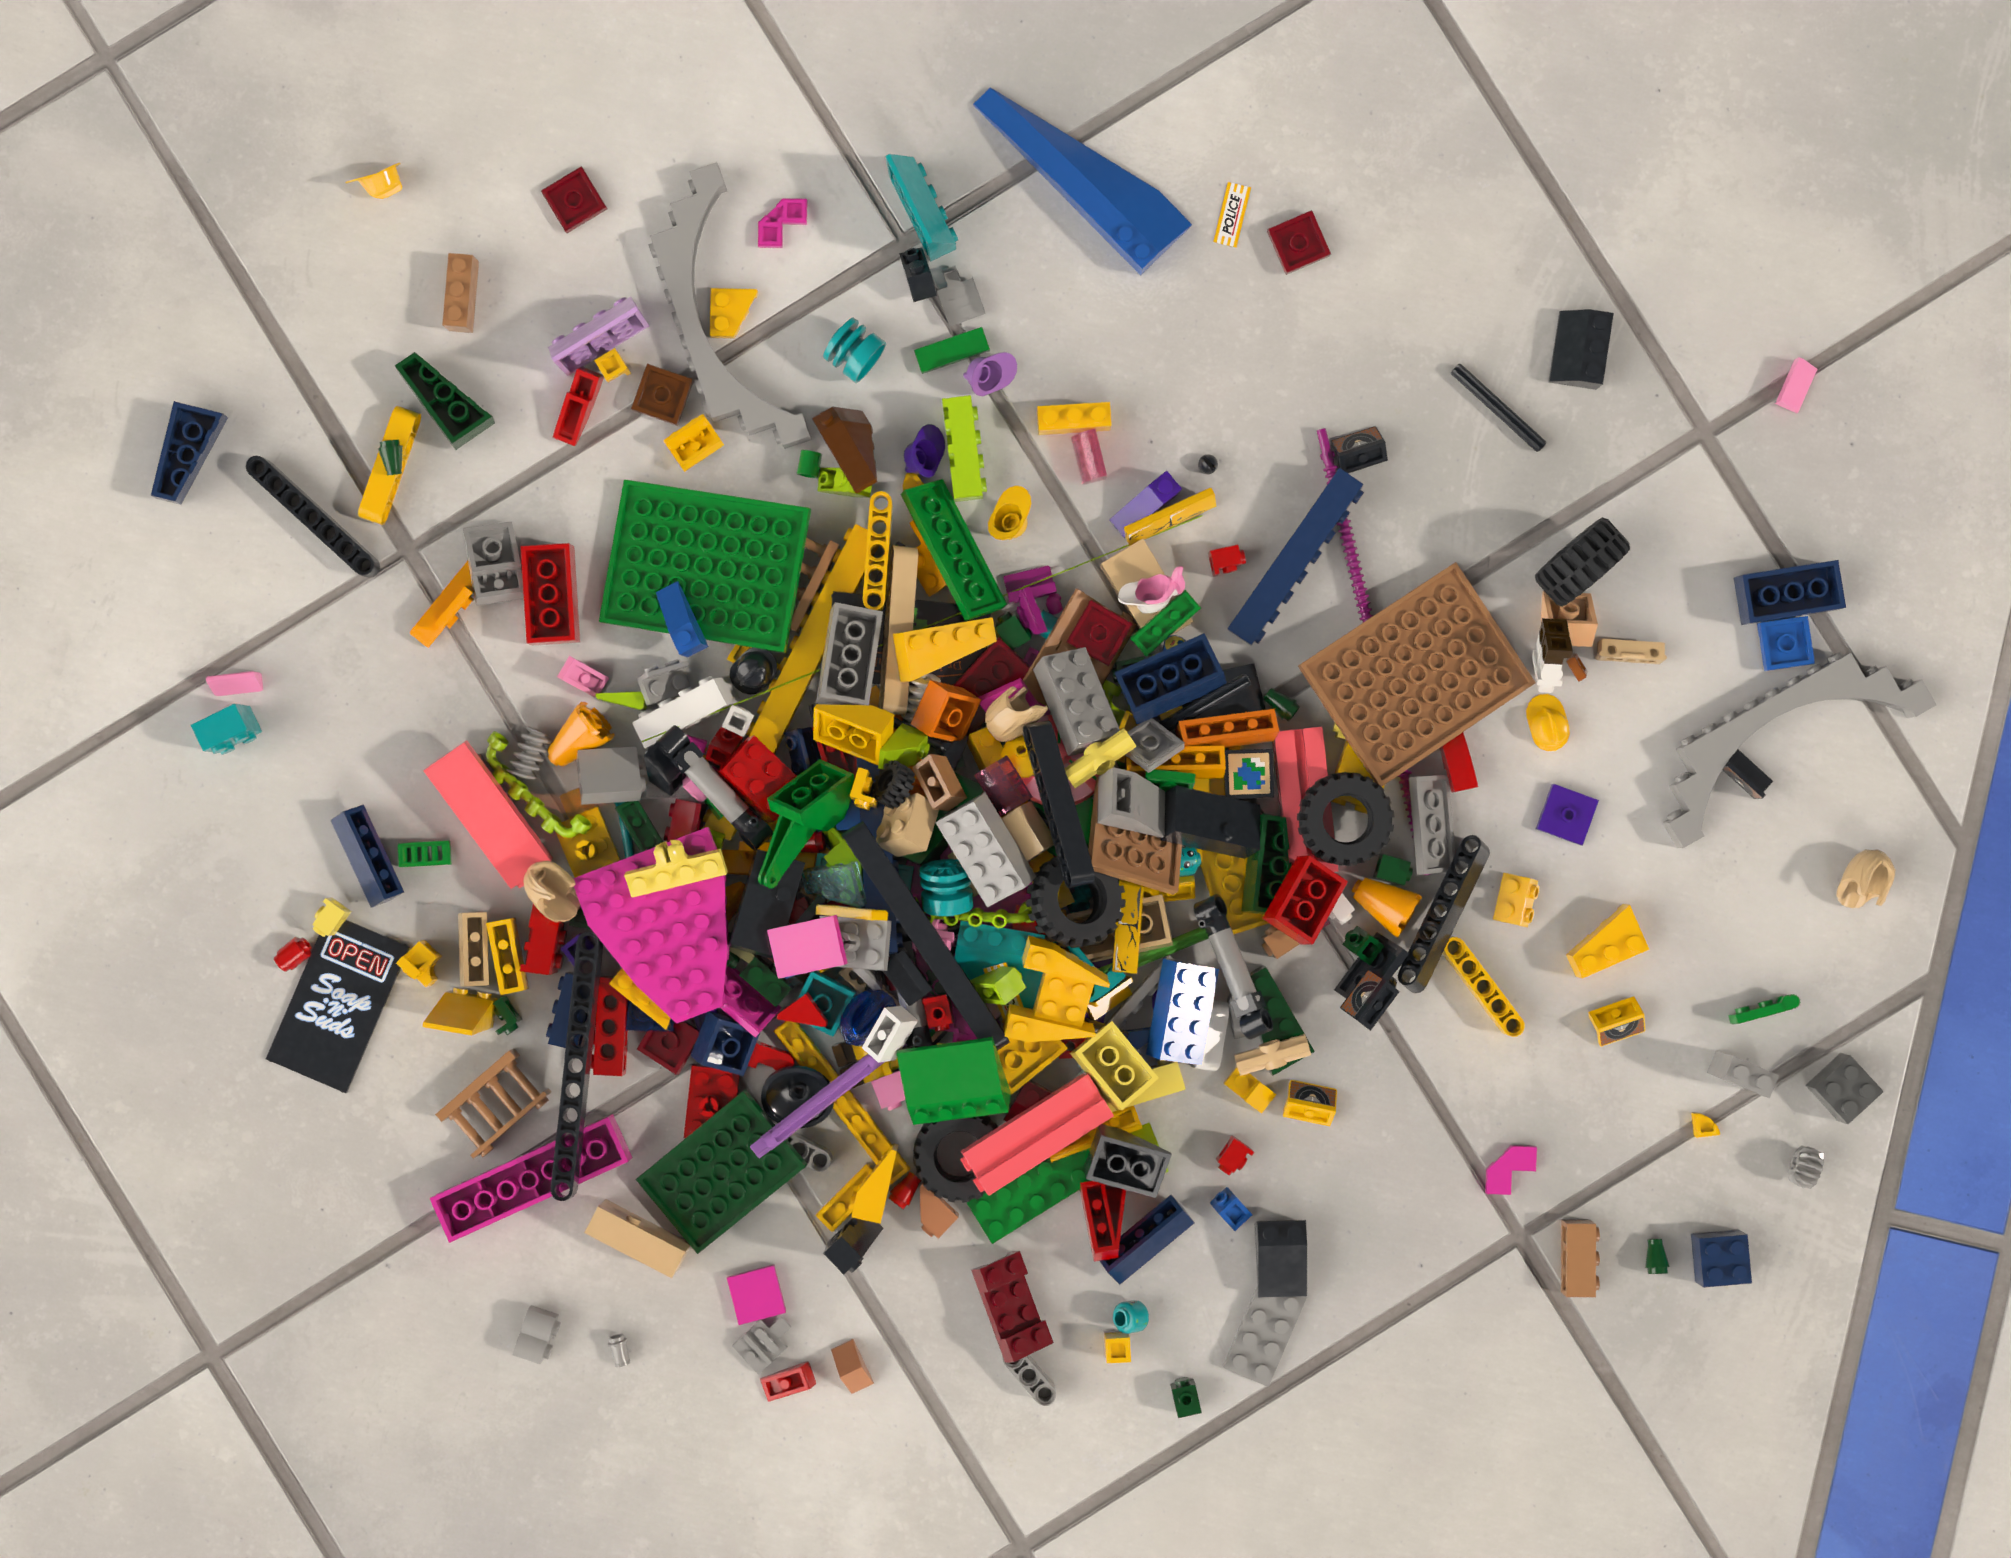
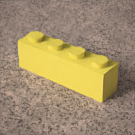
(1169, 1082)

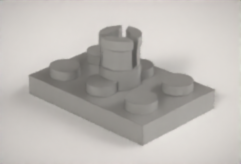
(865, 942)

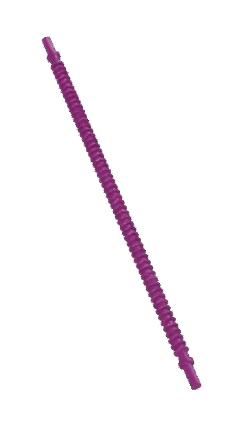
(1328, 459)

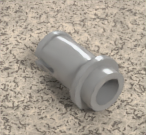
(619, 1350)

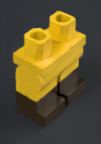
(848, 1053)

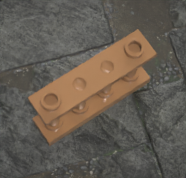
(816, 575)
(490, 1080)

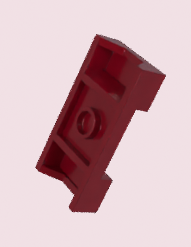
(1011, 1307)

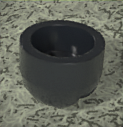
(1203, 466)

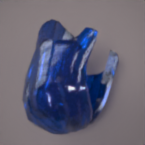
(862, 1015)

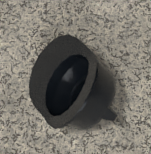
(753, 670)

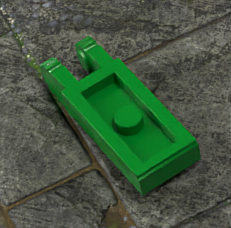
(1765, 1009)

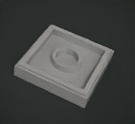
(1153, 745)

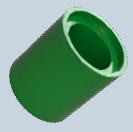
(809, 464)

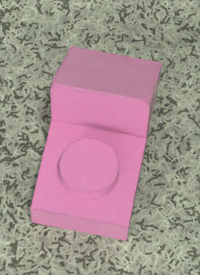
(583, 676)

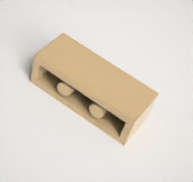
(473, 949)

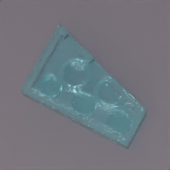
(836, 883)

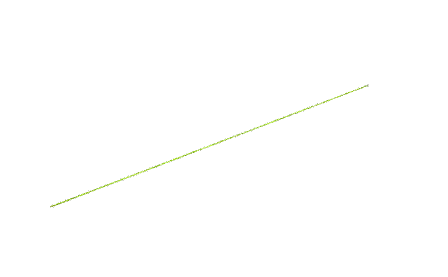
(938, 621)

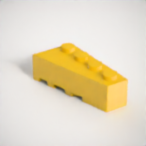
(934, 647)

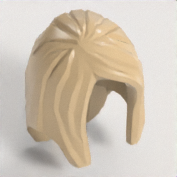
(1008, 716)
(1866, 877)
(551, 891)

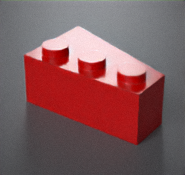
(544, 945)

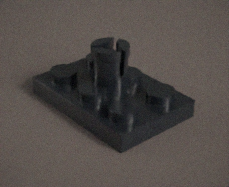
(1384, 965)

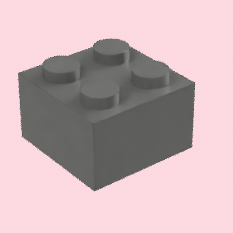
(1844, 1088)

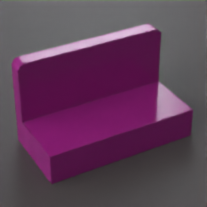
(1021, 579)

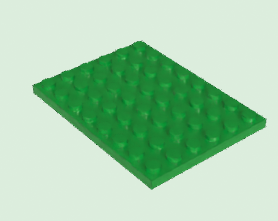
(727, 552)

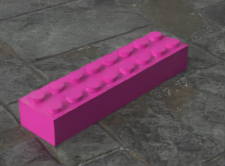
(525, 1180)

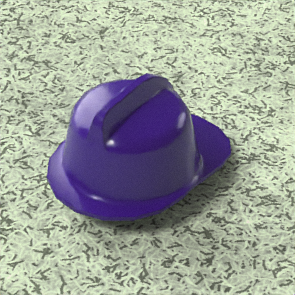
(925, 451)

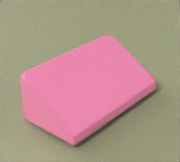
(1796, 385)
(235, 683)

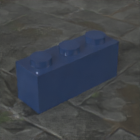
(558, 1029)

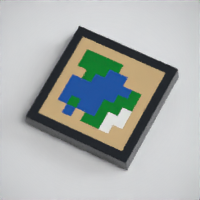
(1249, 773)

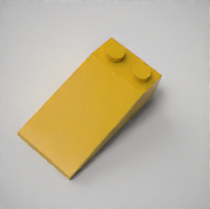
(462, 1012)

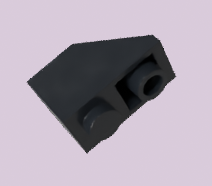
(917, 274)
(662, 771)

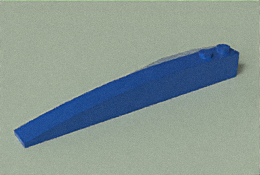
(1113, 201)

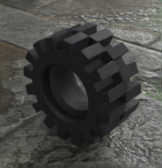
(893, 784)

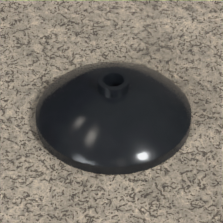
(783, 1097)

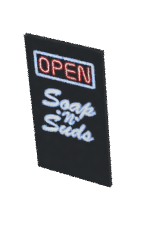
(337, 1005)

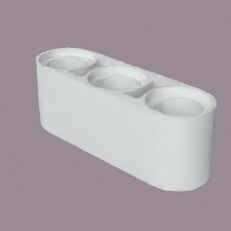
(1215, 1037)

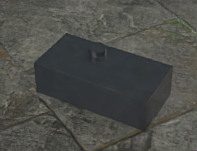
(1211, 822)
(764, 907)

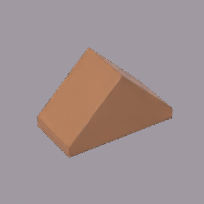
(851, 1366)

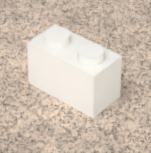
(889, 1033)

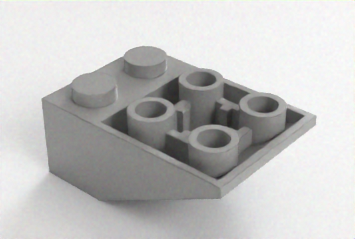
(1131, 803)

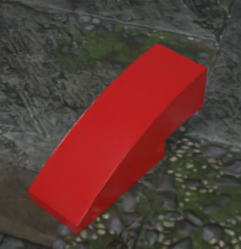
(578, 405)
(1458, 764)

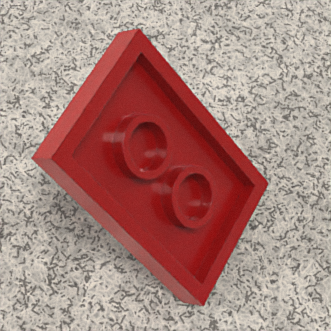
(708, 1093)

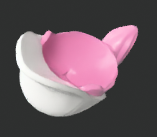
(1152, 593)

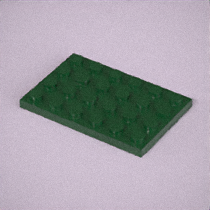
(716, 1176)

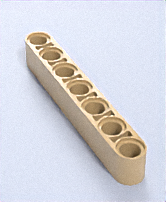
(898, 618)

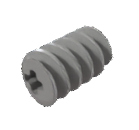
(530, 754)

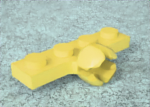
(675, 869)

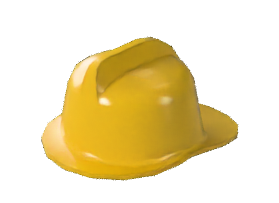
(382, 183)
(1010, 514)
(1547, 722)

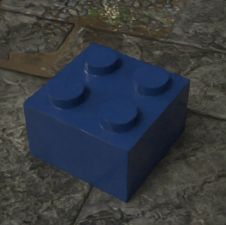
(724, 1044)
(1721, 1258)

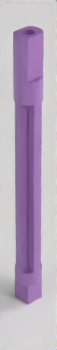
(815, 1105)

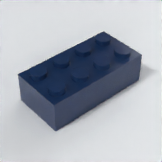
(1789, 592)
(1170, 678)

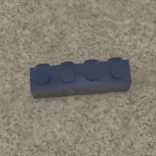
(367, 856)
(1148, 1238)

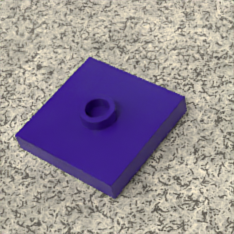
(1567, 814)

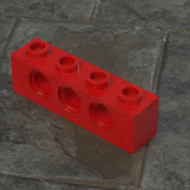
(615, 1064)

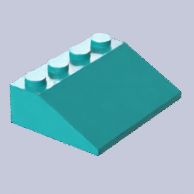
(920, 205)
(991, 946)

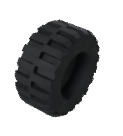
(1582, 562)
(1378, 812)
(1056, 925)
(927, 1164)

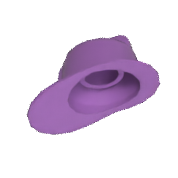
(991, 373)

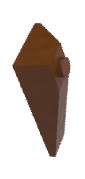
(850, 442)

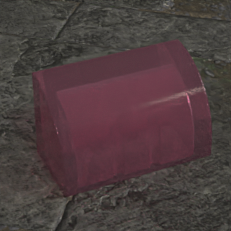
(1089, 456)
(1003, 786)

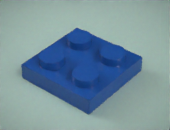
(1785, 643)

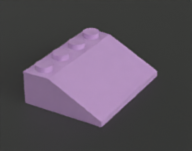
(597, 336)

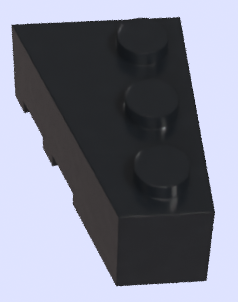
(851, 1244)

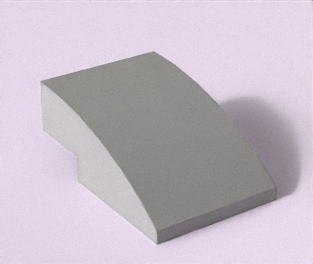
(494, 563)

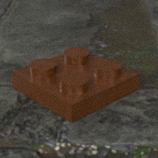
(662, 394)

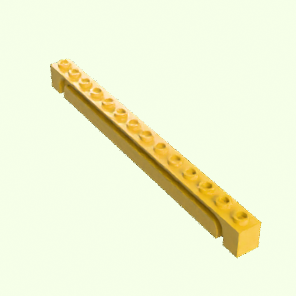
(805, 655)

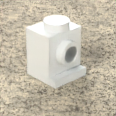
(738, 720)
(1342, 910)

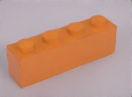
(1229, 729)

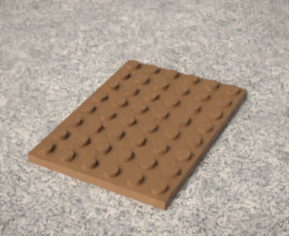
(1416, 674)

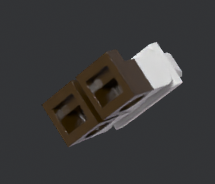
(1551, 649)

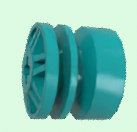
(850, 347)
(945, 888)

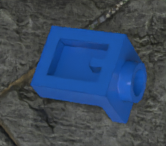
(1230, 1208)

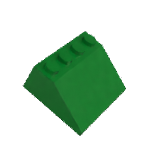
(953, 1081)

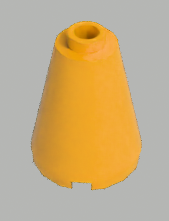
(581, 731)
(1386, 903)

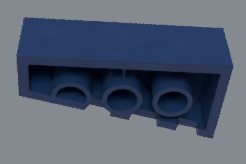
(185, 449)

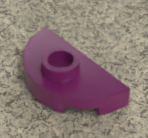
(1030, 613)

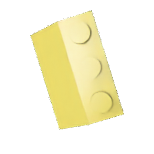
(1114, 1066)

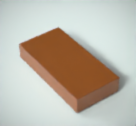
(1577, 667)

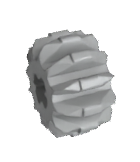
(1806, 1167)

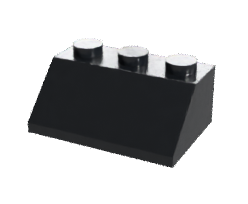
(1581, 348)

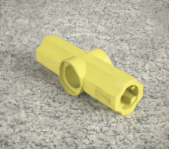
(1099, 758)

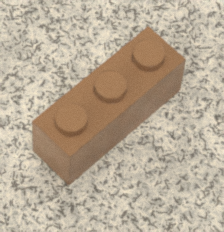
(460, 293)
(1579, 1258)

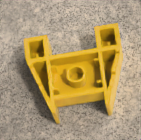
(1060, 998)

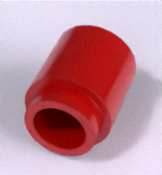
(293, 954)

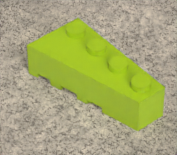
(962, 448)

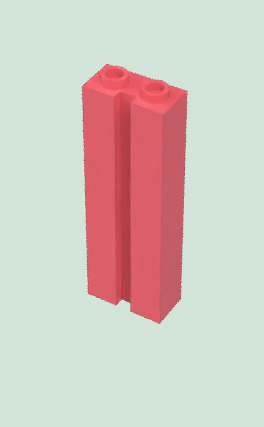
(1298, 765)
(487, 813)
(1035, 1134)

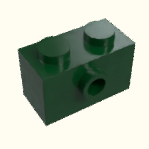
(765, 980)

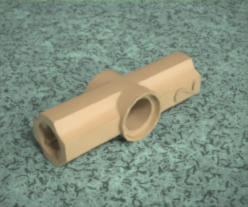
(1272, 1054)

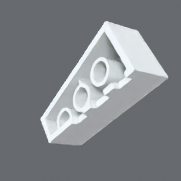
(687, 709)

